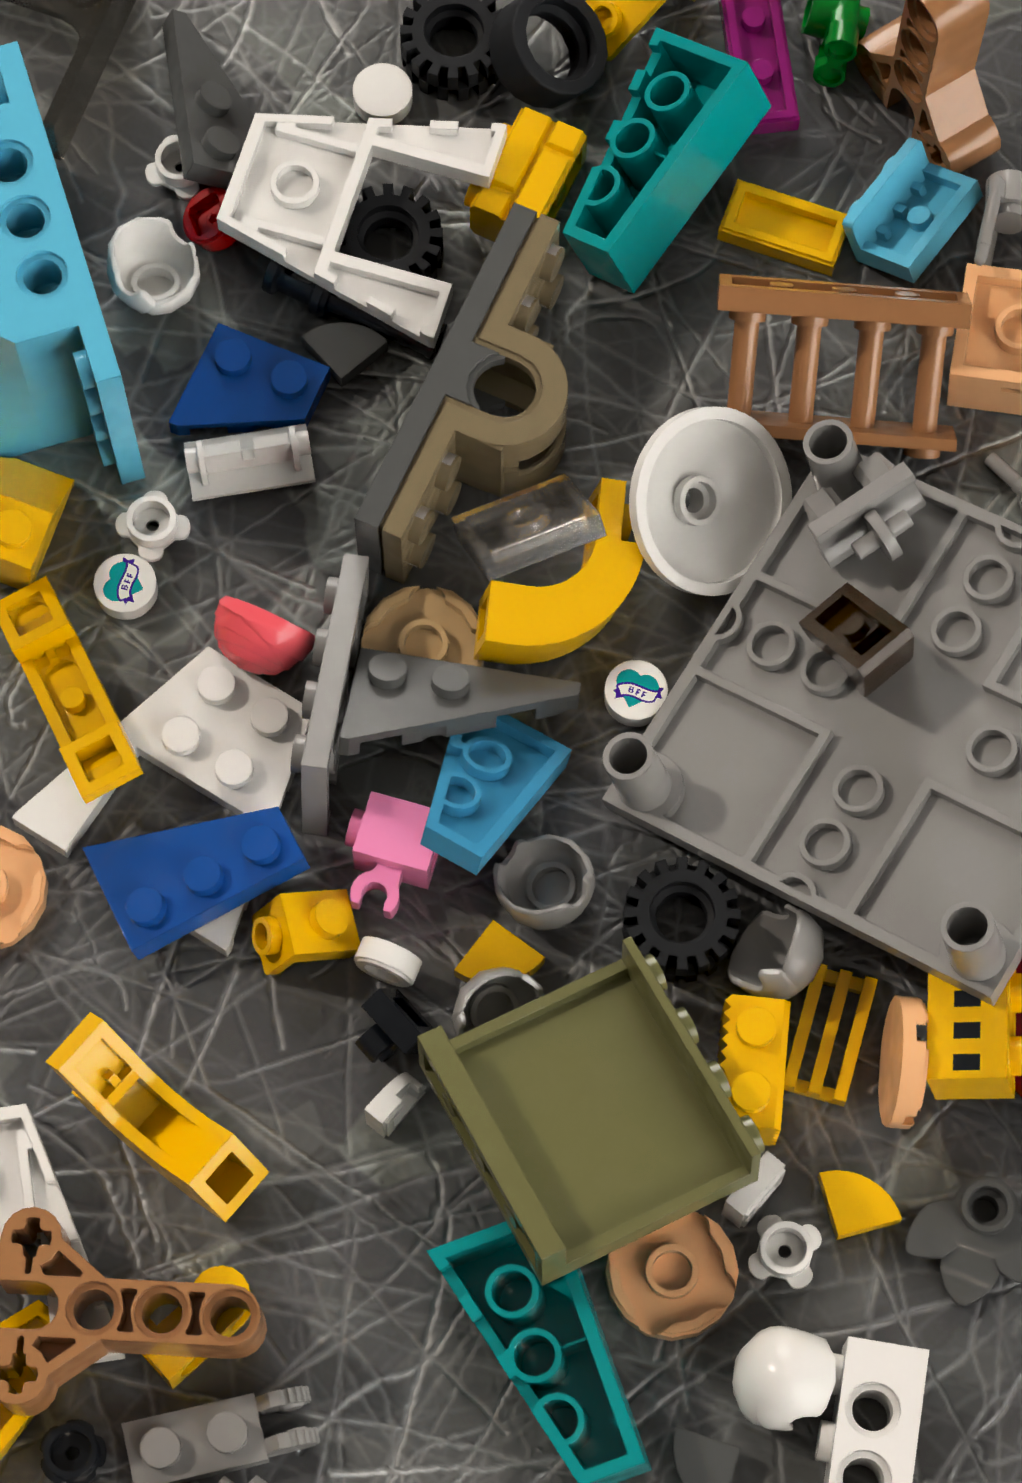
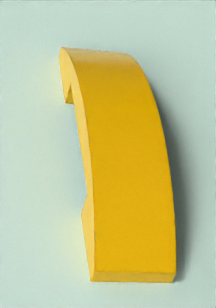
(68, 690)

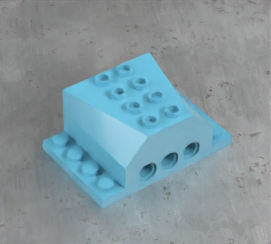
(53, 339)

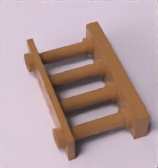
(872, 311)

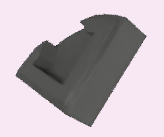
(344, 348)
(703, 1458)

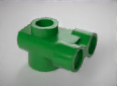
(839, 28)

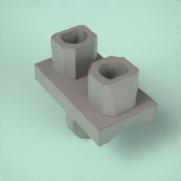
(869, 516)

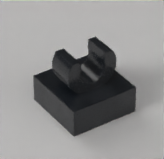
(395, 1027)

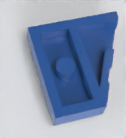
(248, 386)

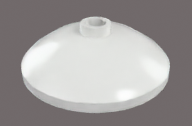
(735, 493)

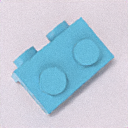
(909, 213)

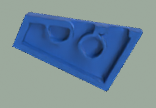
(193, 874)

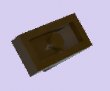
(860, 637)

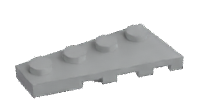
(326, 701)

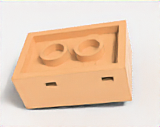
(989, 354)

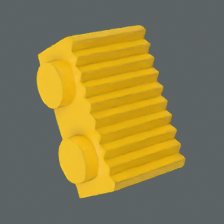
(754, 1058)

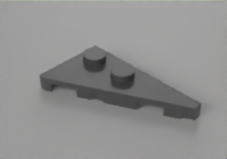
(207, 107)
(438, 697)

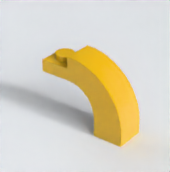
(550, 621)
(155, 1120)

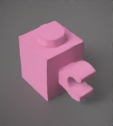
(389, 849)

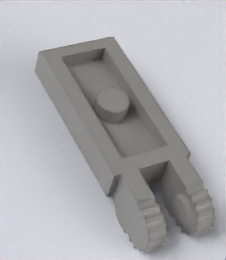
(213, 1437)

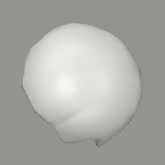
(152, 266)
(783, 1377)

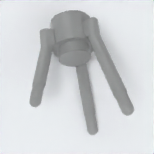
(1001, 212)

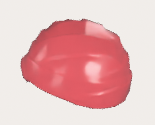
(258, 638)

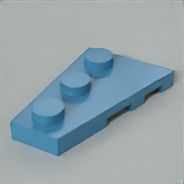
(489, 788)

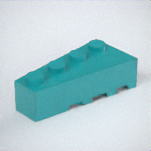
(663, 157)
(550, 1351)

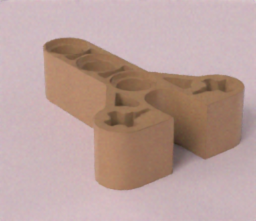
(932, 63)
(67, 1348)

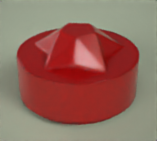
(201, 222)

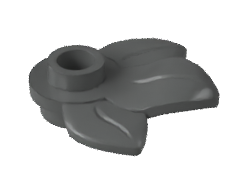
(969, 1249)

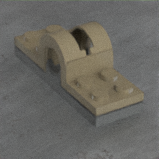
(481, 367)

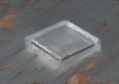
(528, 527)

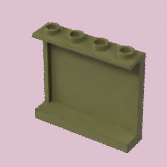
(593, 1114)

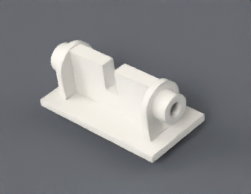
(249, 462)

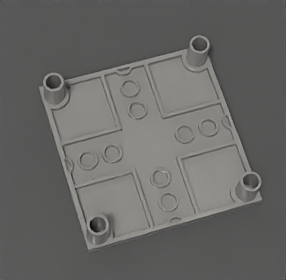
(853, 806)

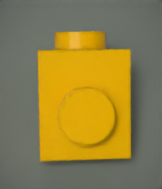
(304, 929)

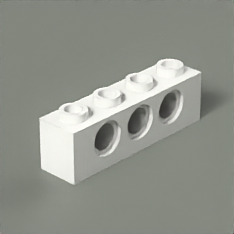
(895, 1379)

